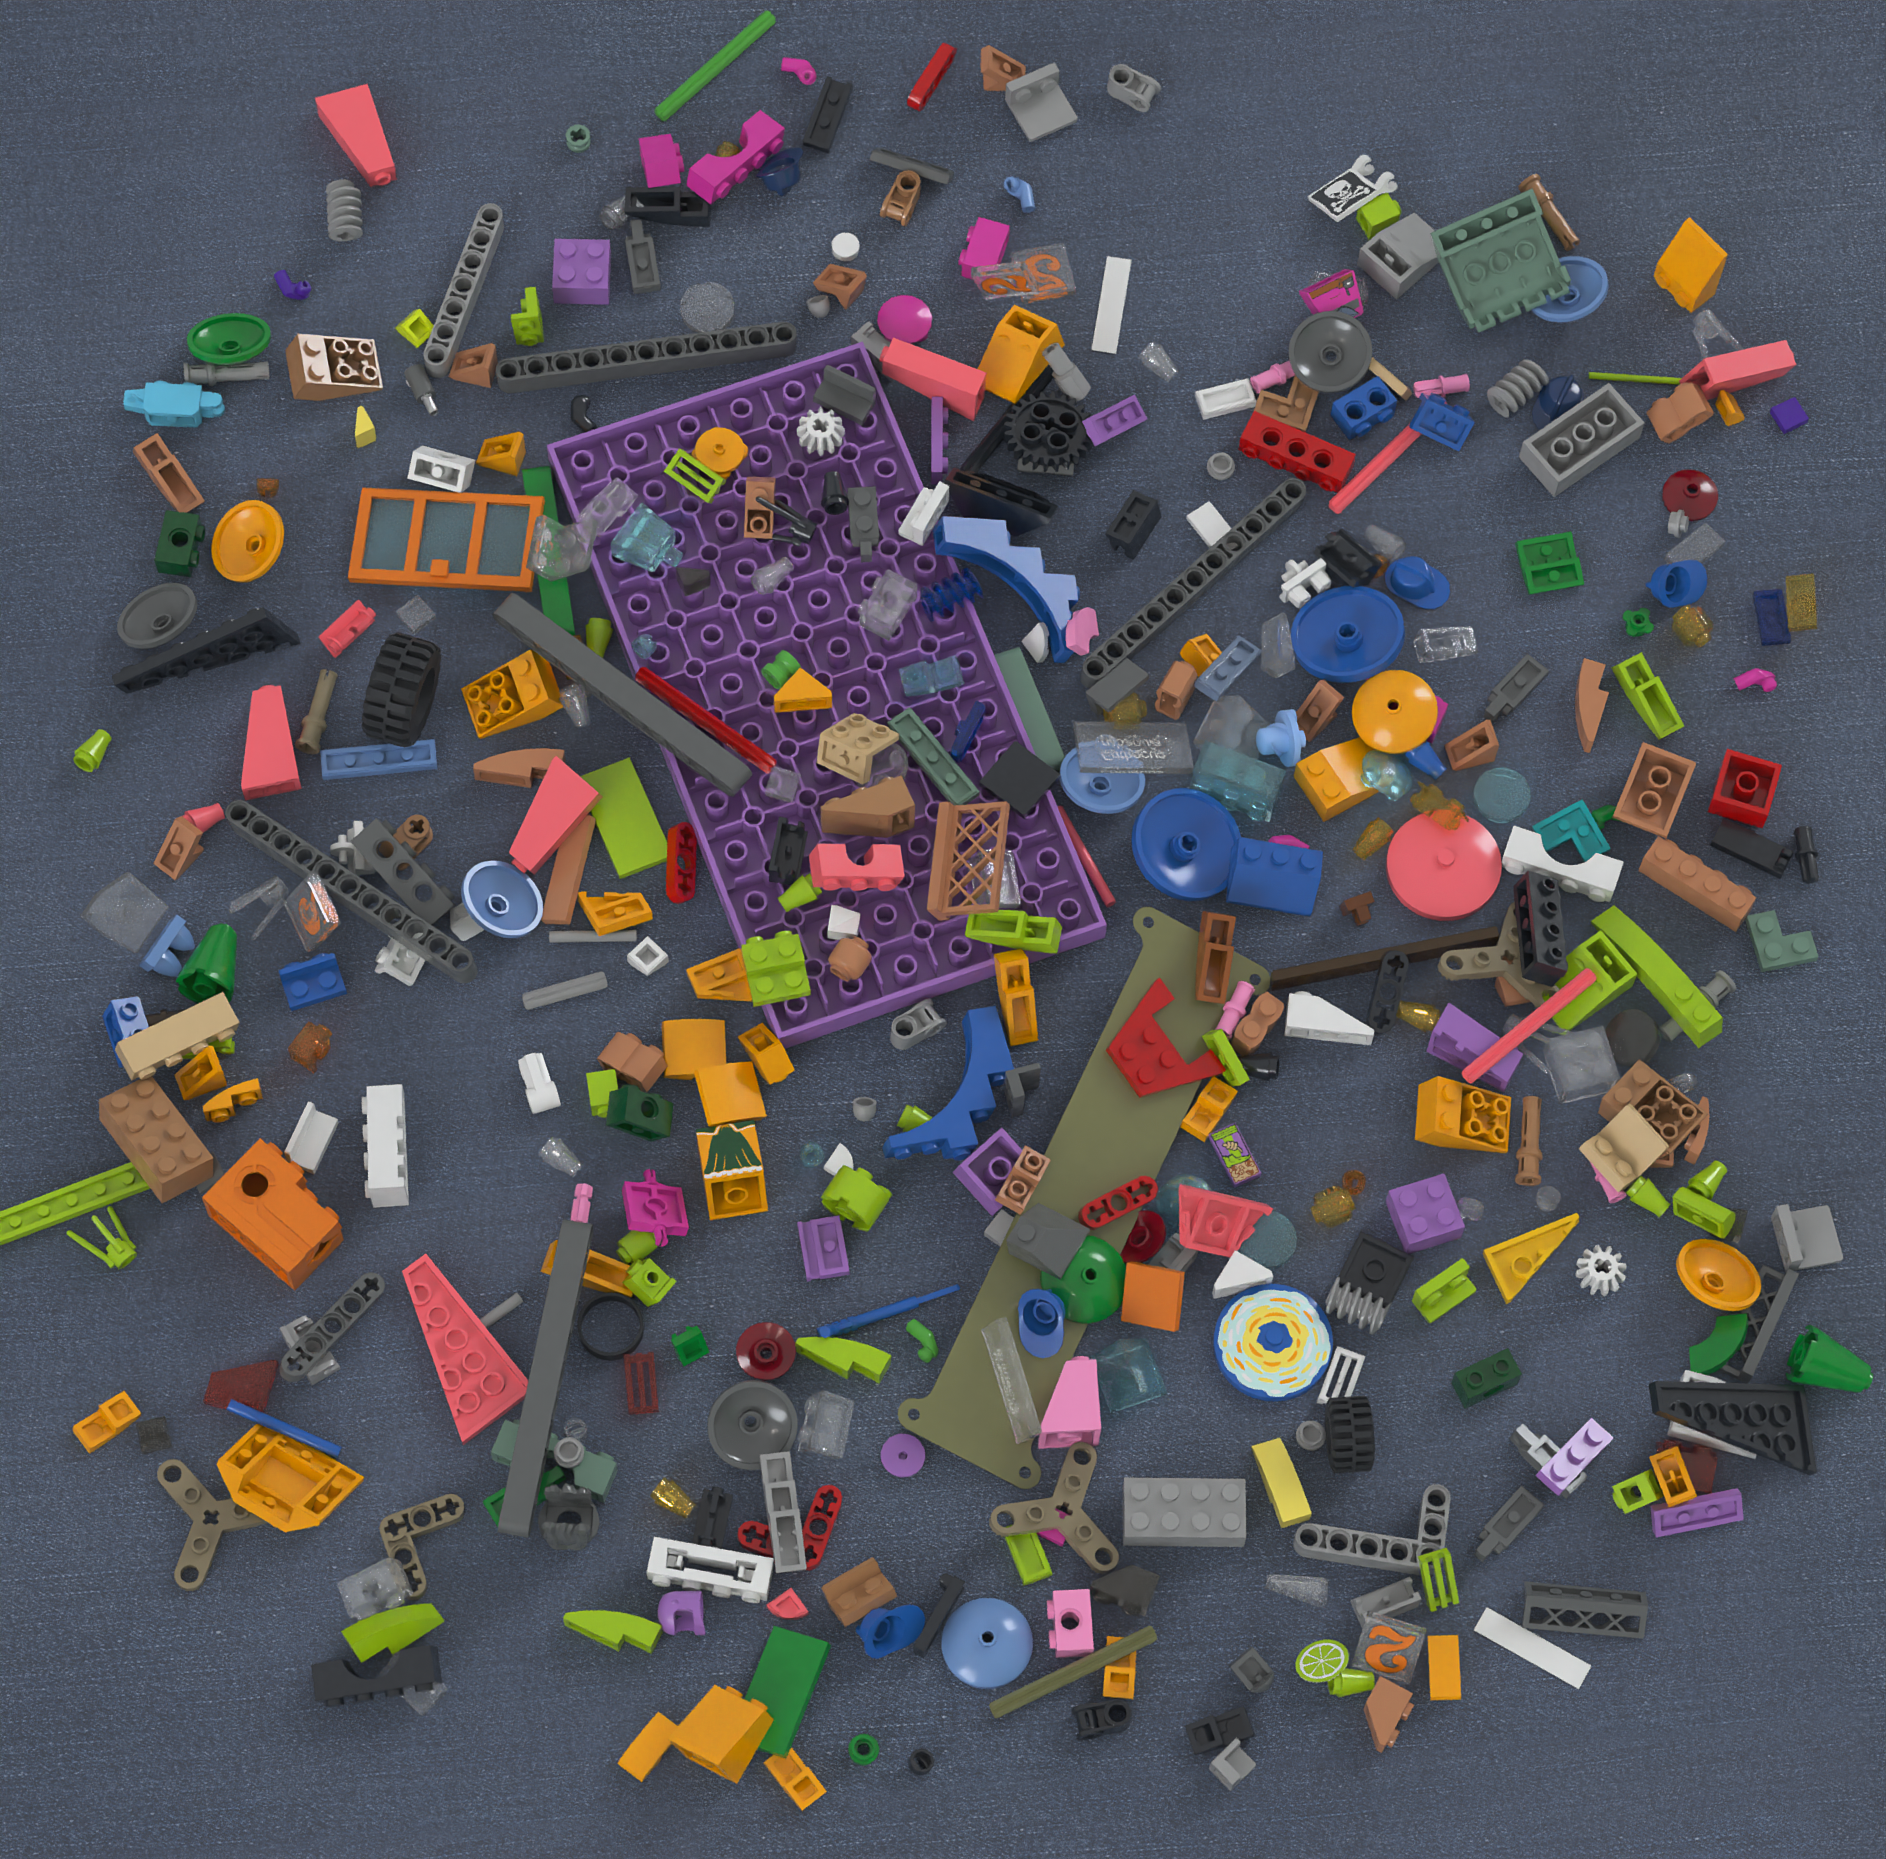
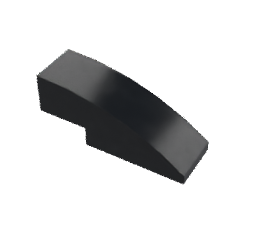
(667, 206)

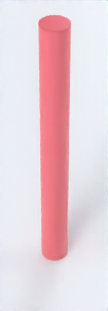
(1088, 862)

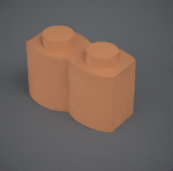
(1680, 412)
(1176, 689)
(1256, 1024)
(633, 1060)

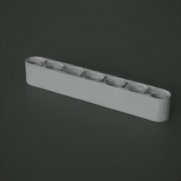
(463, 301)

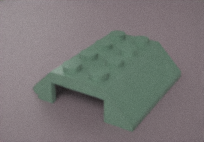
(1500, 261)

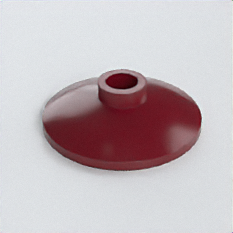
(1696, 505)
(1145, 1238)
(765, 1337)

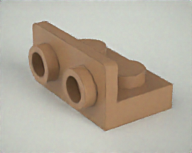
(858, 1592)

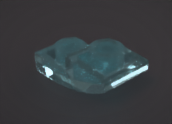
(932, 677)

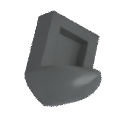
(1253, 1671)

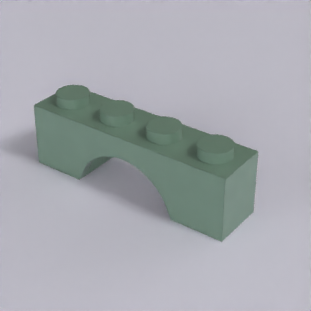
(594, 1471)

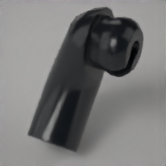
(578, 413)

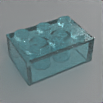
(1238, 781)

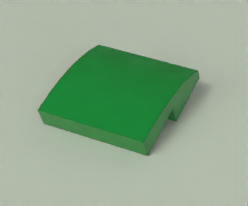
(1549, 563)

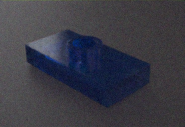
(1771, 617)
(966, 731)

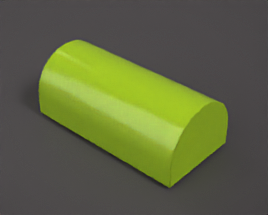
(1703, 1212)

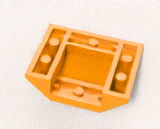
(285, 1479)

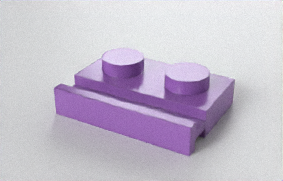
(823, 1248)

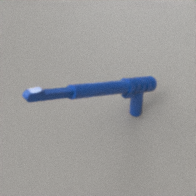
(853, 1323)

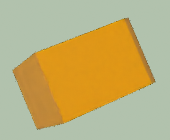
(503, 453)
(802, 693)
(201, 1075)
(1673, 1476)

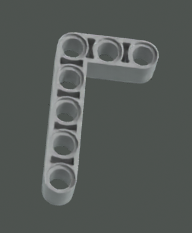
(1382, 1543)

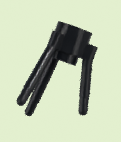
(801, 527)

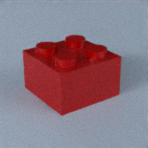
(1744, 788)

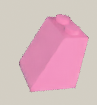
(1074, 1407)

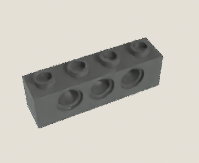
(367, 844)

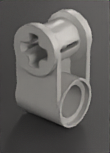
(1134, 88)
(920, 1021)

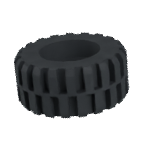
(401, 690)

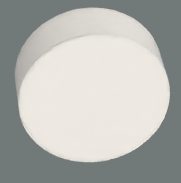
(845, 247)

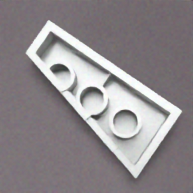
(386, 1146)

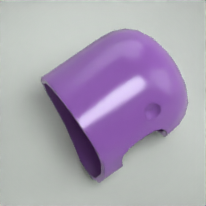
(685, 1604)

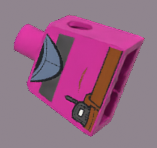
(1334, 293)

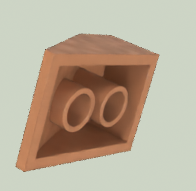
(1654, 790)

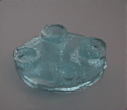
(1386, 774)

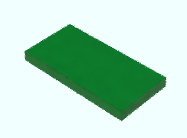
(786, 1684)

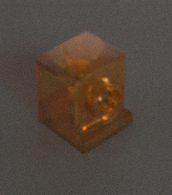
(310, 1045)

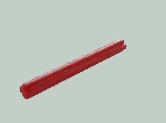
(705, 720)

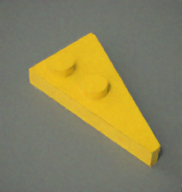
(1521, 1257)

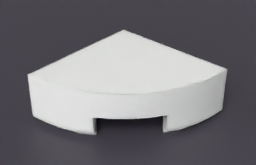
(1037, 642)
(840, 1157)

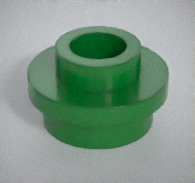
(867, 1740)

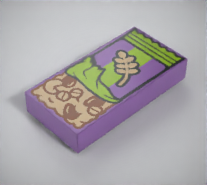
(1234, 1155)

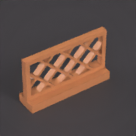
(946, 862)

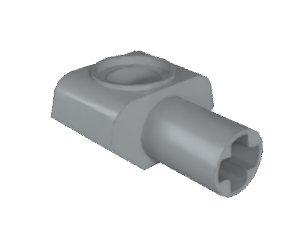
(1066, 373)

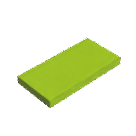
(626, 819)

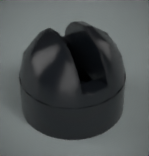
(924, 1758)

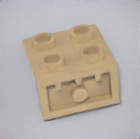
(851, 746)
(1624, 1148)

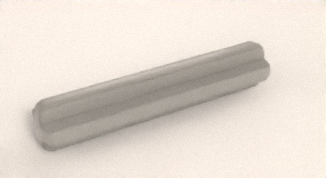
(564, 990)

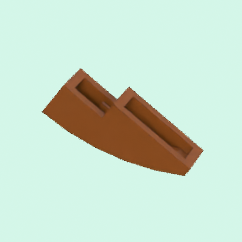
(1214, 956)

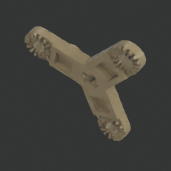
(1488, 963)
(1041, 1515)
(202, 1538)

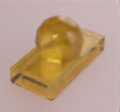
(1801, 602)

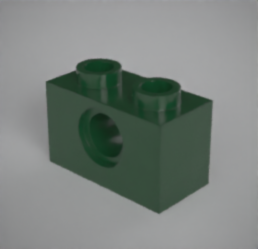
(178, 528)
(639, 1113)
(1486, 1378)

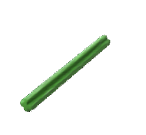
(715, 65)

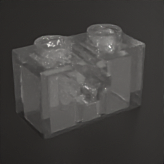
(897, 595)
(359, 1589)

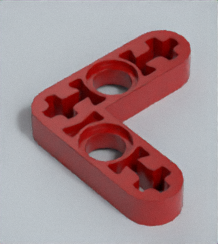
(811, 1541)

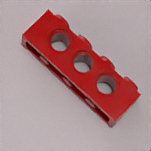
(1288, 440)

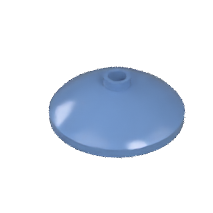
(1586, 294)
(1100, 791)
(502, 899)
(984, 1663)

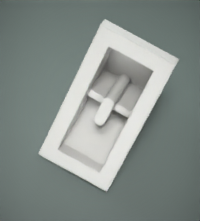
(1240, 1275)

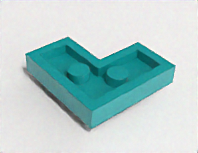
(1573, 824)

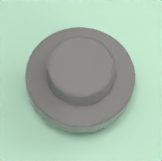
(1220, 466)
(1678, 523)
(1310, 1435)
(569, 1452)

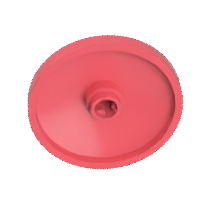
(1443, 870)

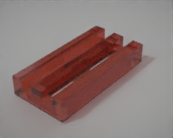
(638, 1359)

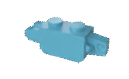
(174, 404)

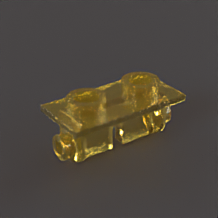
(1448, 811)

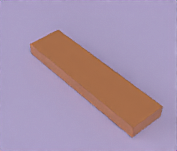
(568, 874)

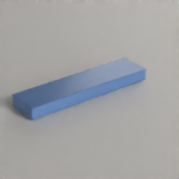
(378, 760)

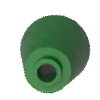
(210, 966)
(1826, 1363)

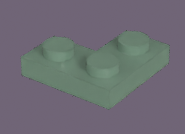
(1773, 948)

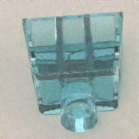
(646, 541)

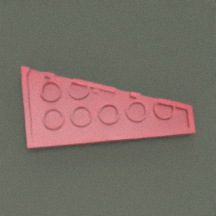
(470, 1363)

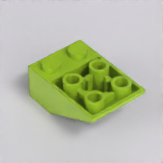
(1612, 974)

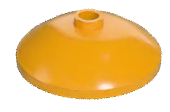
(247, 541)
(1396, 729)
(1718, 1275)

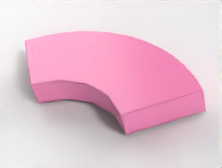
(1081, 629)

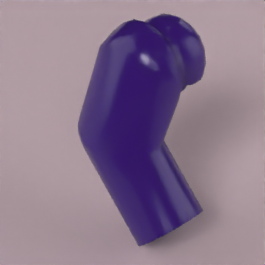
(292, 290)

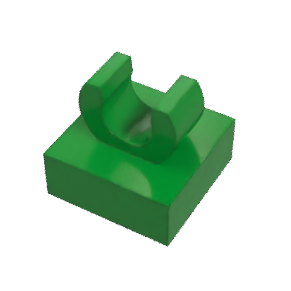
(689, 1345)

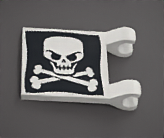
(1351, 190)

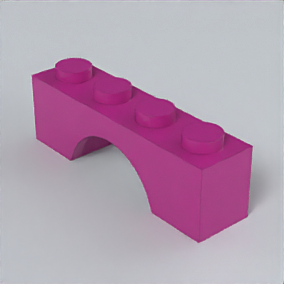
(715, 176)

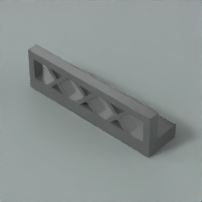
(1768, 1322)
(1585, 1599)

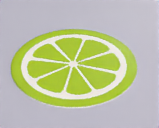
(1322, 1661)

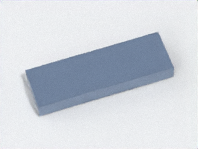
(1227, 668)

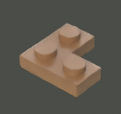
(1293, 410)

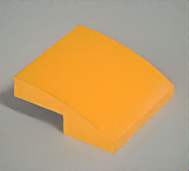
(692, 1045)
(730, 1093)

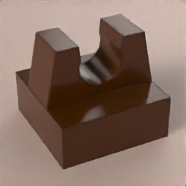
(1358, 907)

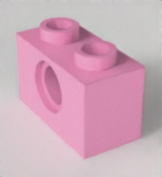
(1073, 1605)

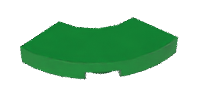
(1720, 1346)

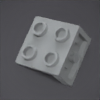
(1039, 103)
(1806, 1237)

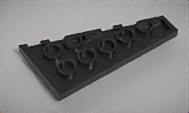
(210, 649)
(1754, 1417)

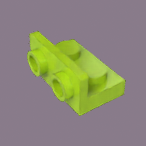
(528, 324)
(1444, 1291)

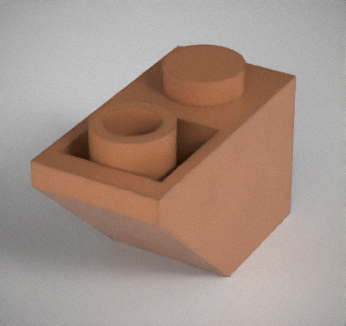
(758, 518)
(1383, 1711)

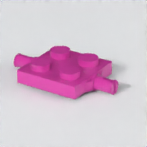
(655, 1208)

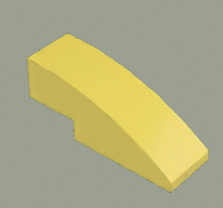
(1281, 1482)

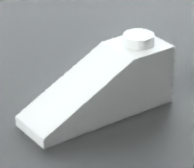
(1317, 1019)

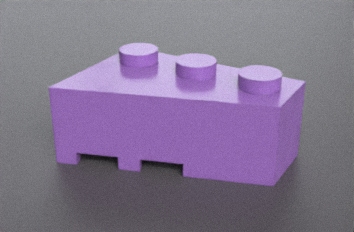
(1462, 1040)

